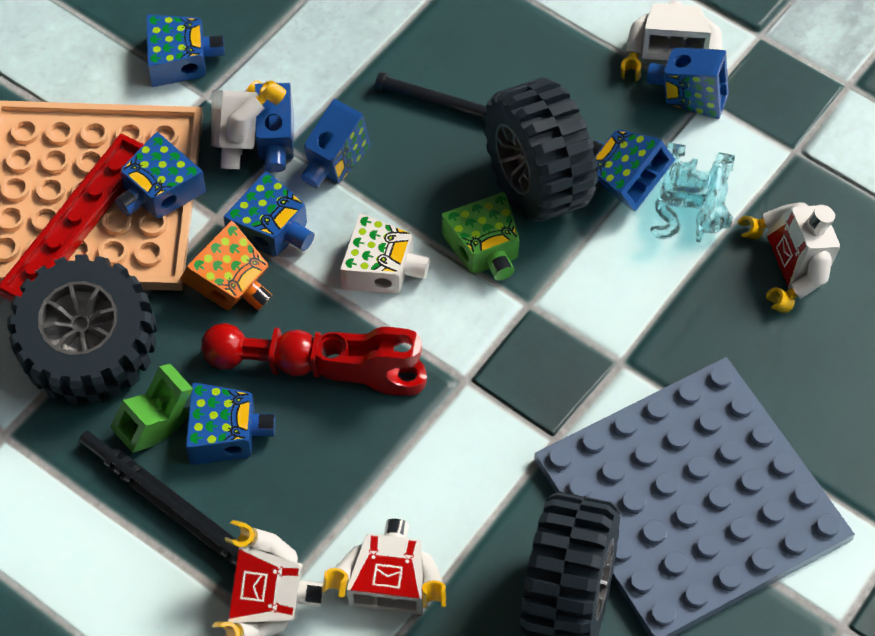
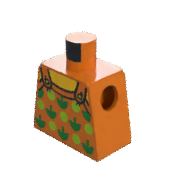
(228, 271)

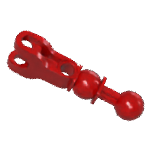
(361, 357)

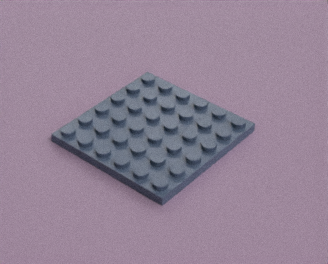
(703, 498)

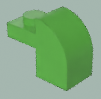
(154, 415)

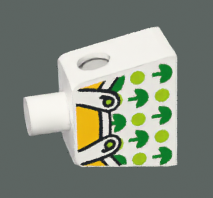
(380, 258)

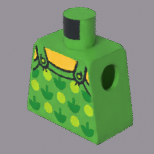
(483, 235)

